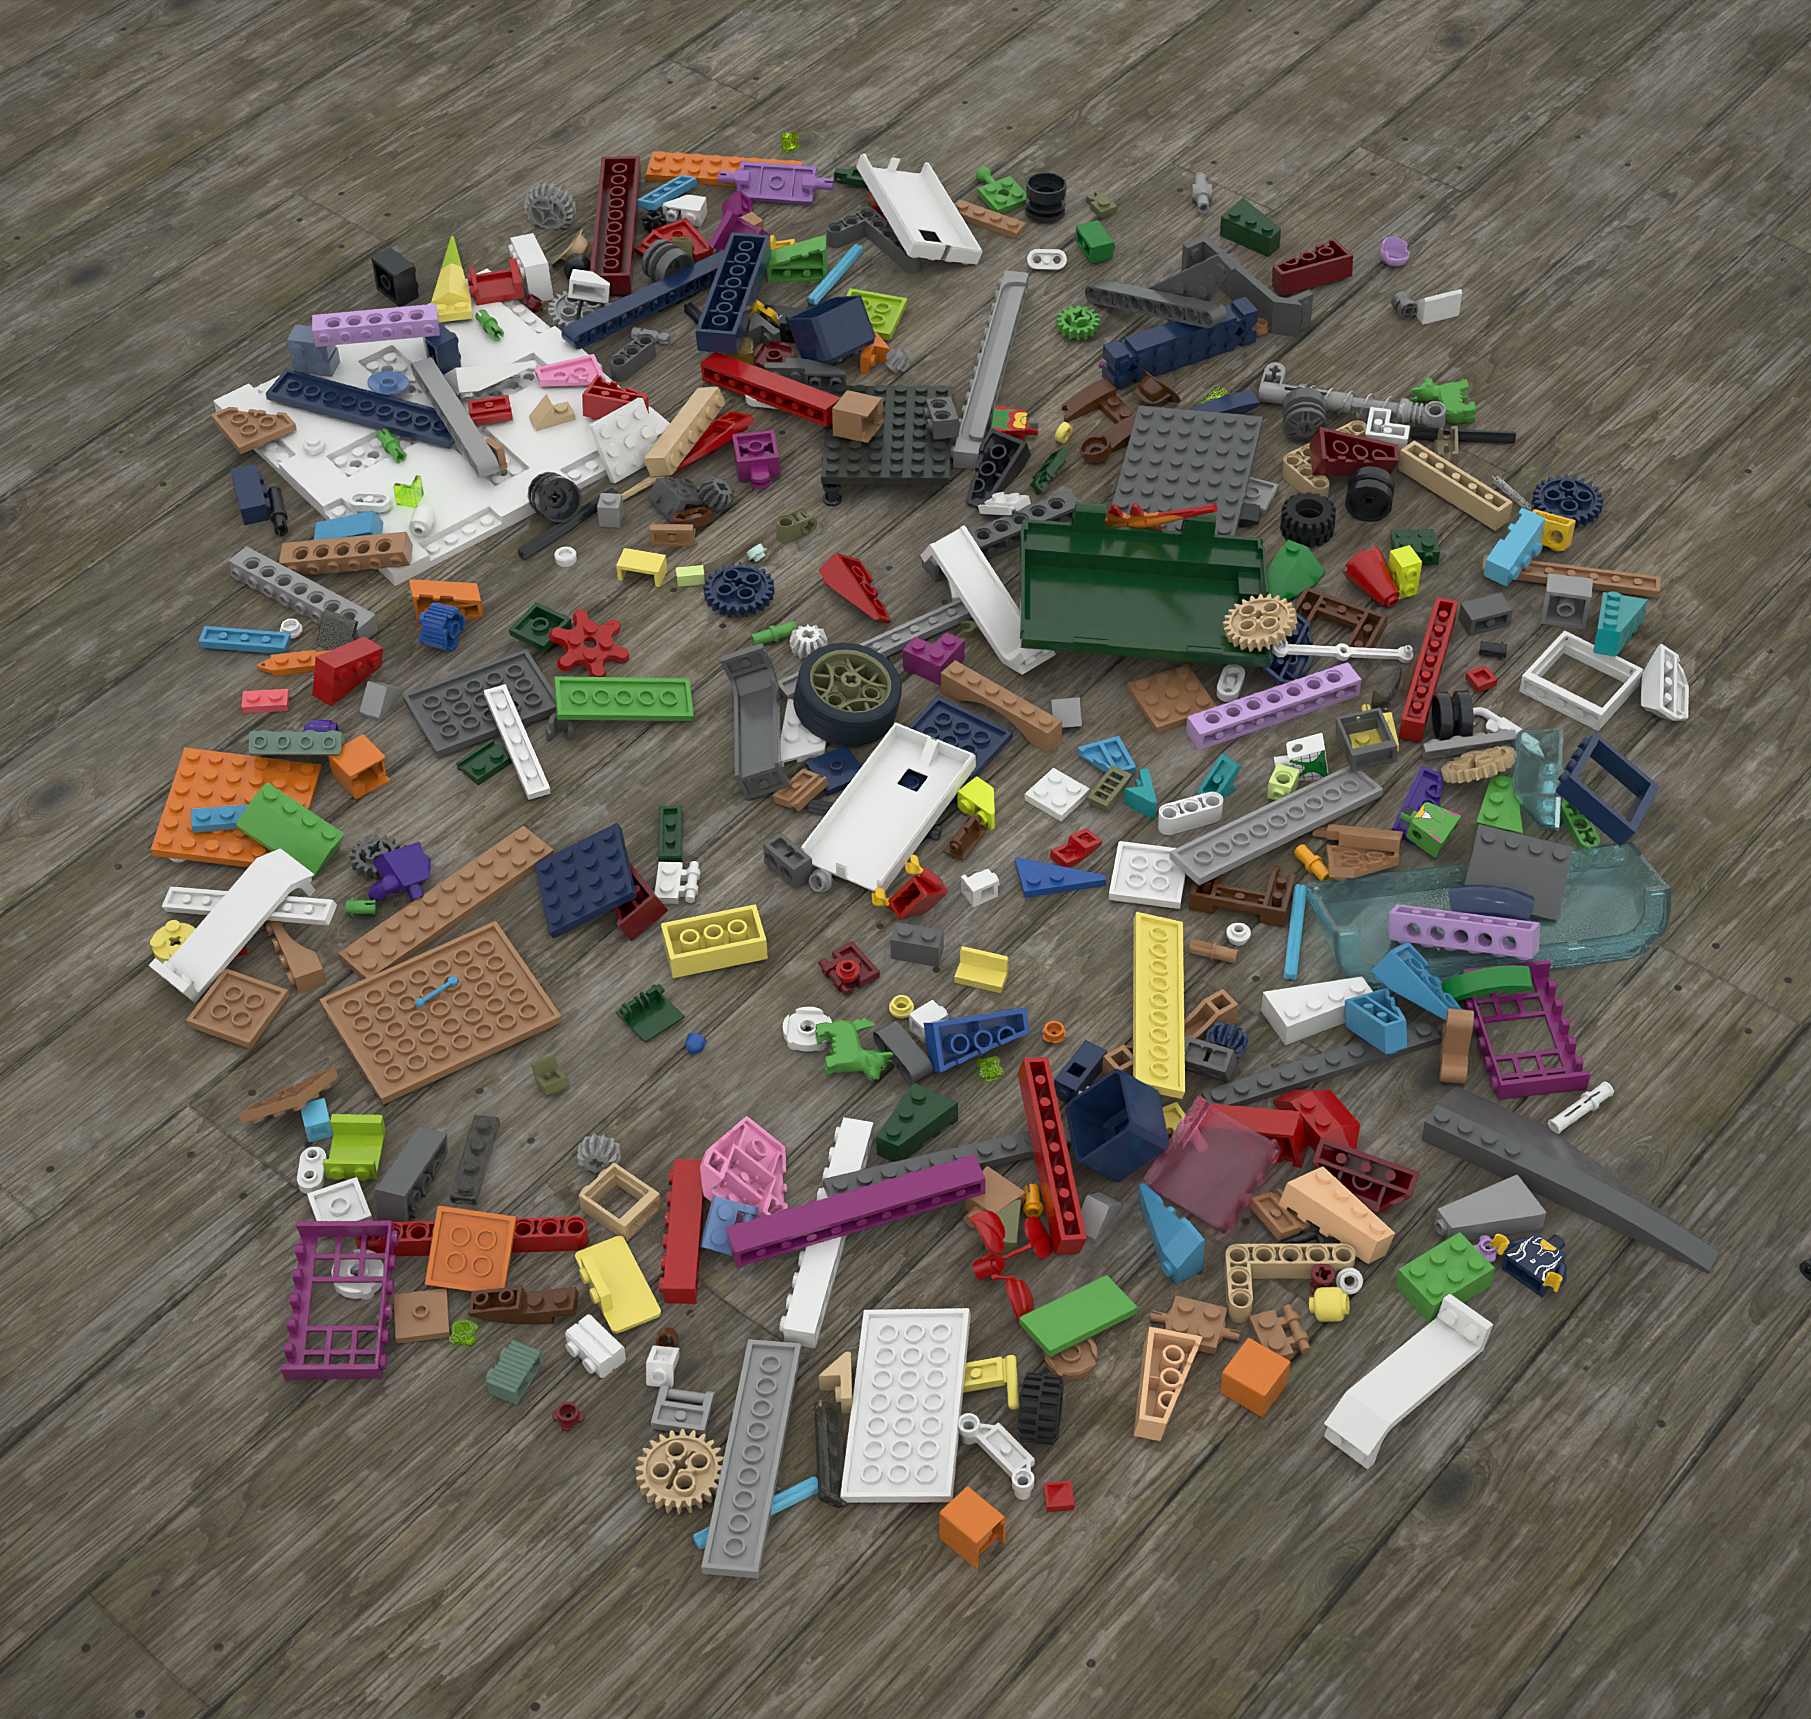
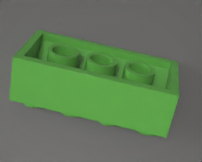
(285, 824)

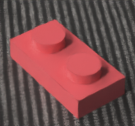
(265, 701)

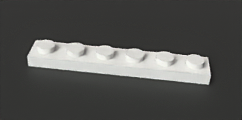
(517, 742)

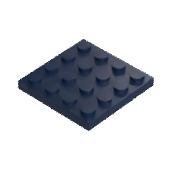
(585, 880)

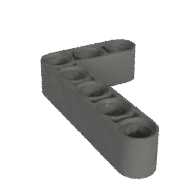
(876, 228)

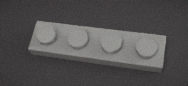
(1458, 745)

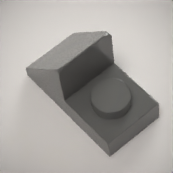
(762, 330)

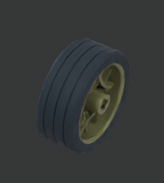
(847, 694)

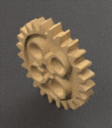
(1260, 622)
(1478, 764)
(660, 1461)

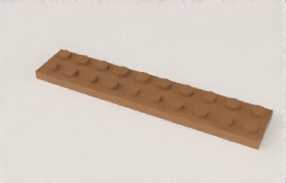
(446, 904)

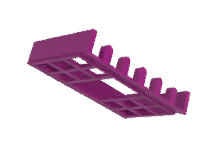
(1559, 1027)
(301, 1300)

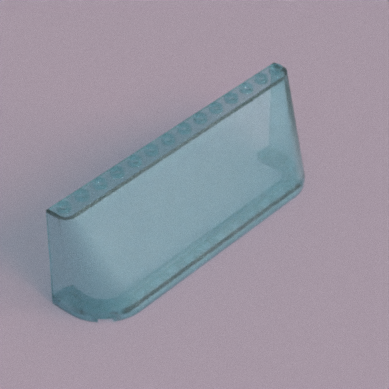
(1607, 914)

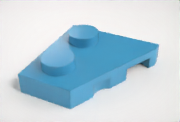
(1108, 753)

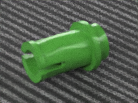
(360, 907)

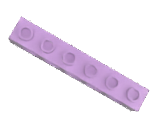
(375, 325)
(1524, 932)

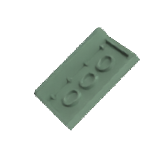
(296, 743)

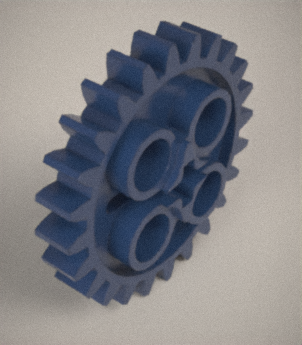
(1568, 499)
(739, 590)

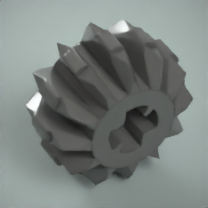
(716, 493)

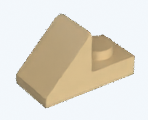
(550, 415)
(839, 1378)

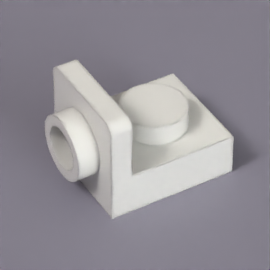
(661, 1366)

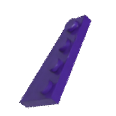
(1425, 789)

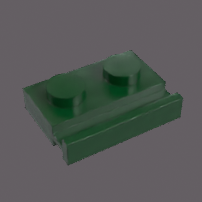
(484, 762)

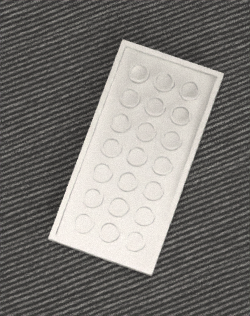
(906, 1406)

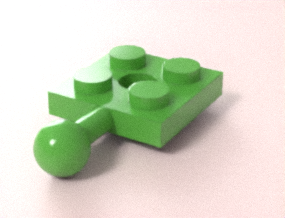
(994, 192)

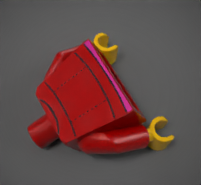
(916, 895)

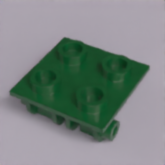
(650, 1013)

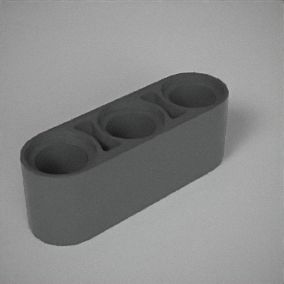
(632, 357)
(908, 1056)

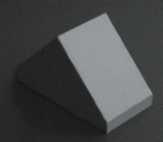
(378, 699)
(1098, 1213)

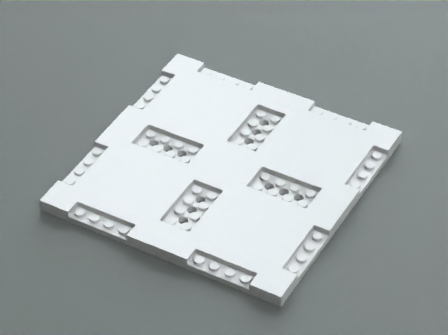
(463, 505)

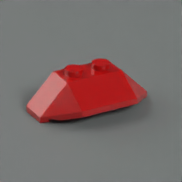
(1322, 1116)

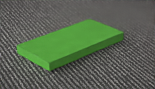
(1078, 1315)

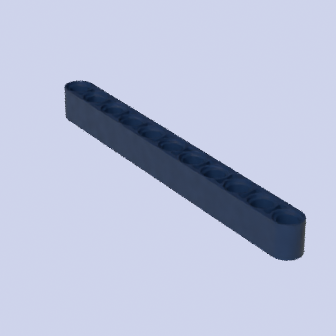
(642, 303)

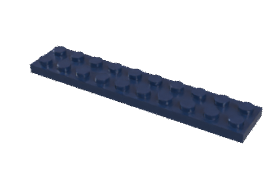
(360, 407)

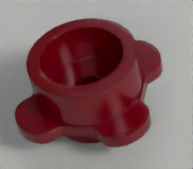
(533, 303)
(564, 1410)

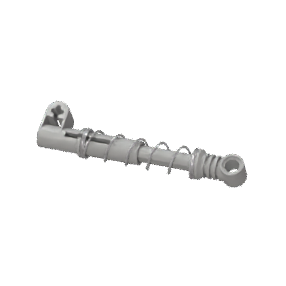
(1432, 415)

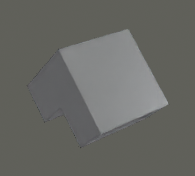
(1066, 710)

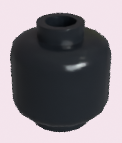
(578, 262)

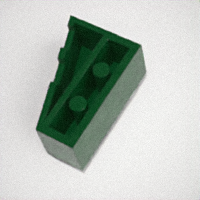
(1250, 228)
(915, 1121)

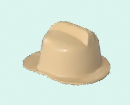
(578, 245)

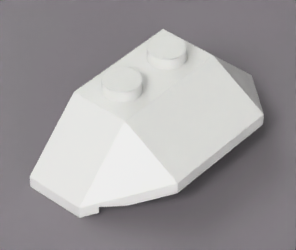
(1665, 686)

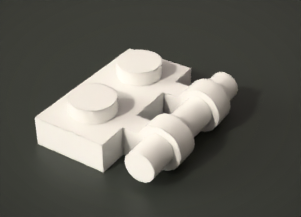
(669, 880)

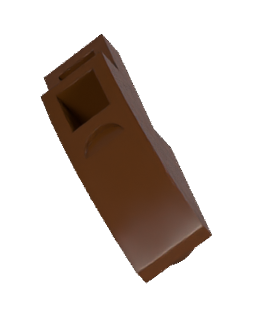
(520, 1307)

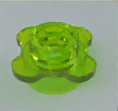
(788, 146)
(989, 1068)
(460, 1327)

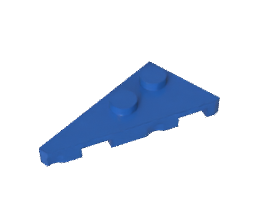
(1045, 878)

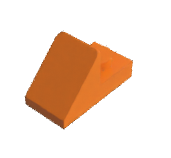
(873, 353)

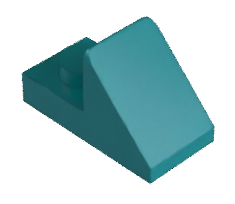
(1221, 777)
(1142, 795)

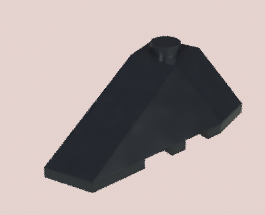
(998, 464)

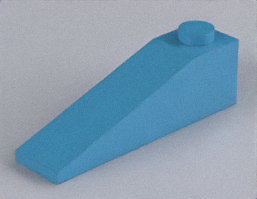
(1407, 974)
(1175, 1239)

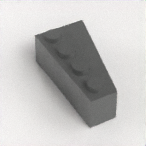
(410, 1176)

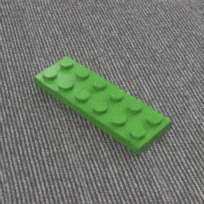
(623, 698)

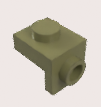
(549, 1076)

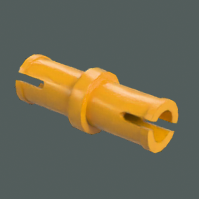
(1312, 863)

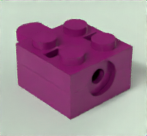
(756, 457)

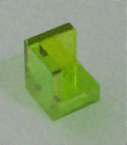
(409, 494)

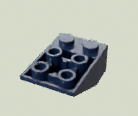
(443, 350)

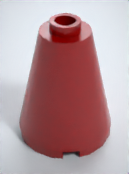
(1373, 576)

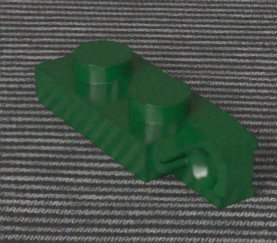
(849, 176)
(1048, 469)

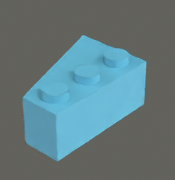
(1517, 549)

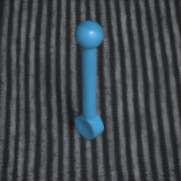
(452, 981)

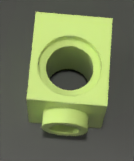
(1282, 782)

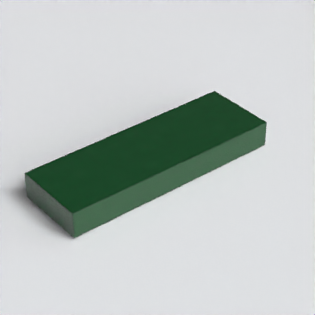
(670, 833)

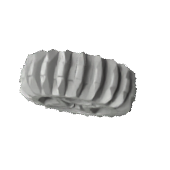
(539, 201)

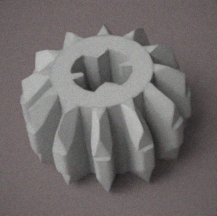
(598, 1153)

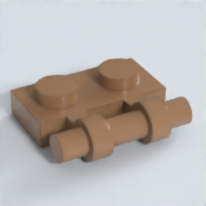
(1270, 1332)

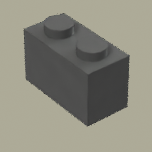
(1485, 614)
(917, 944)

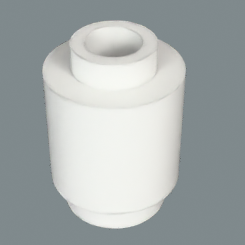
(422, 521)

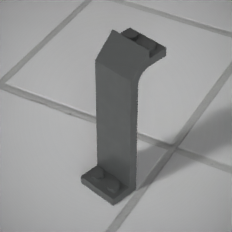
(1283, 315)
(756, 721)

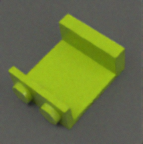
(355, 1147)

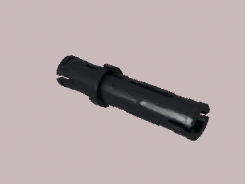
(278, 515)

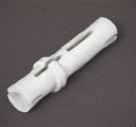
(1588, 1102)

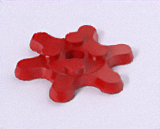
(579, 654)

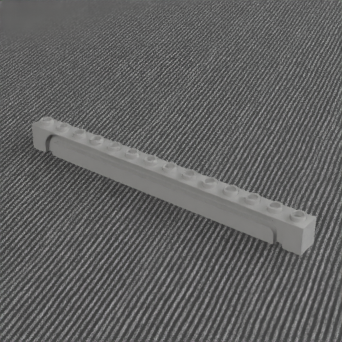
(991, 368)

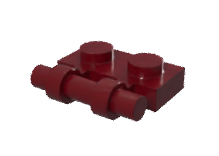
(849, 951)

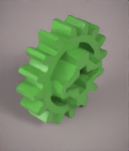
(1078, 322)

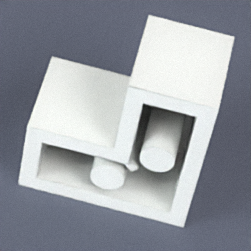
(1381, 429)

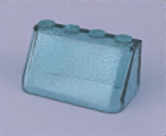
(1537, 774)

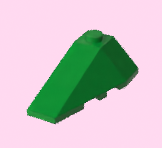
(1293, 571)

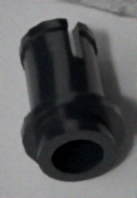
(1493, 649)

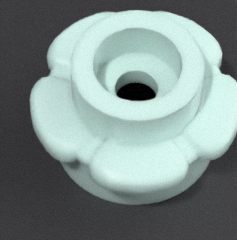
(756, 553)

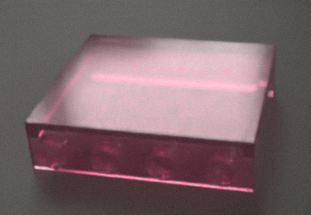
(1211, 1165)

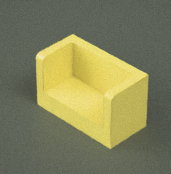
(643, 563)

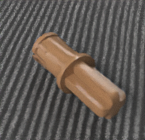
(1213, 951)

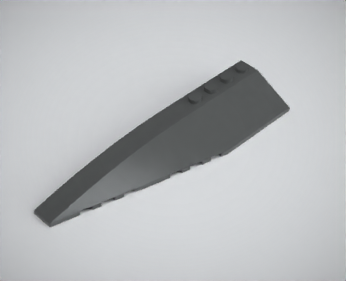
(1556, 1170)

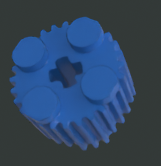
(441, 626)

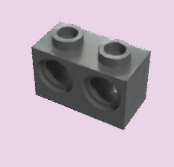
(941, 418)
(787, 860)
(1209, 1059)

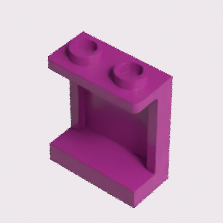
(735, 224)

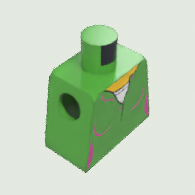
(1430, 827)

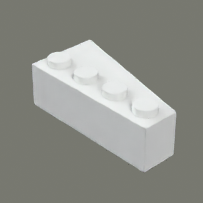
(532, 266)
(1310, 1008)

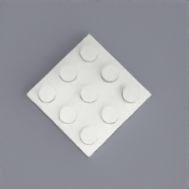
(624, 439)
(1146, 876)

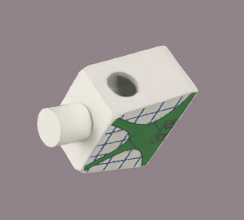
(1307, 756)

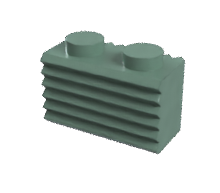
(514, 1371)

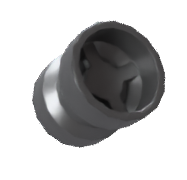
(1404, 305)

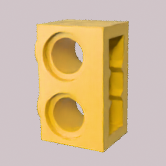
(1556, 523)

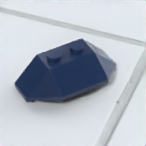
(1292, 666)

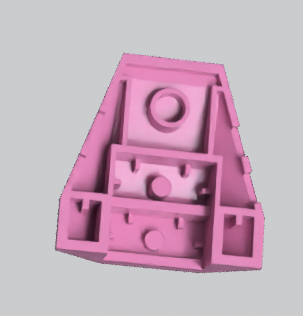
(746, 1168)

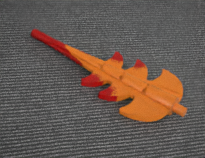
(1140, 519)

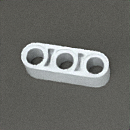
(1190, 813)

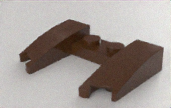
(1103, 396)
(1366, 622)
(1270, 905)

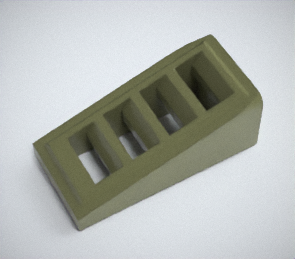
(1107, 805)

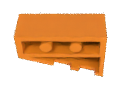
(456, 594)

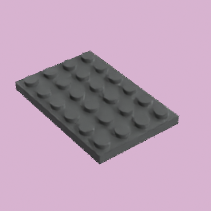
(455, 709)

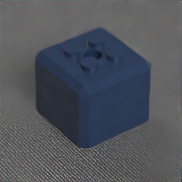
(832, 329)
(1117, 1125)

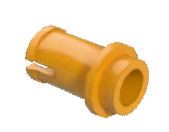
(1032, 1204)

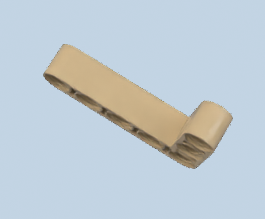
(1298, 469)
(1276, 1267)

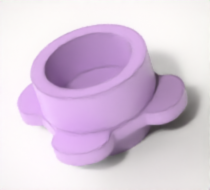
(1489, 1254)

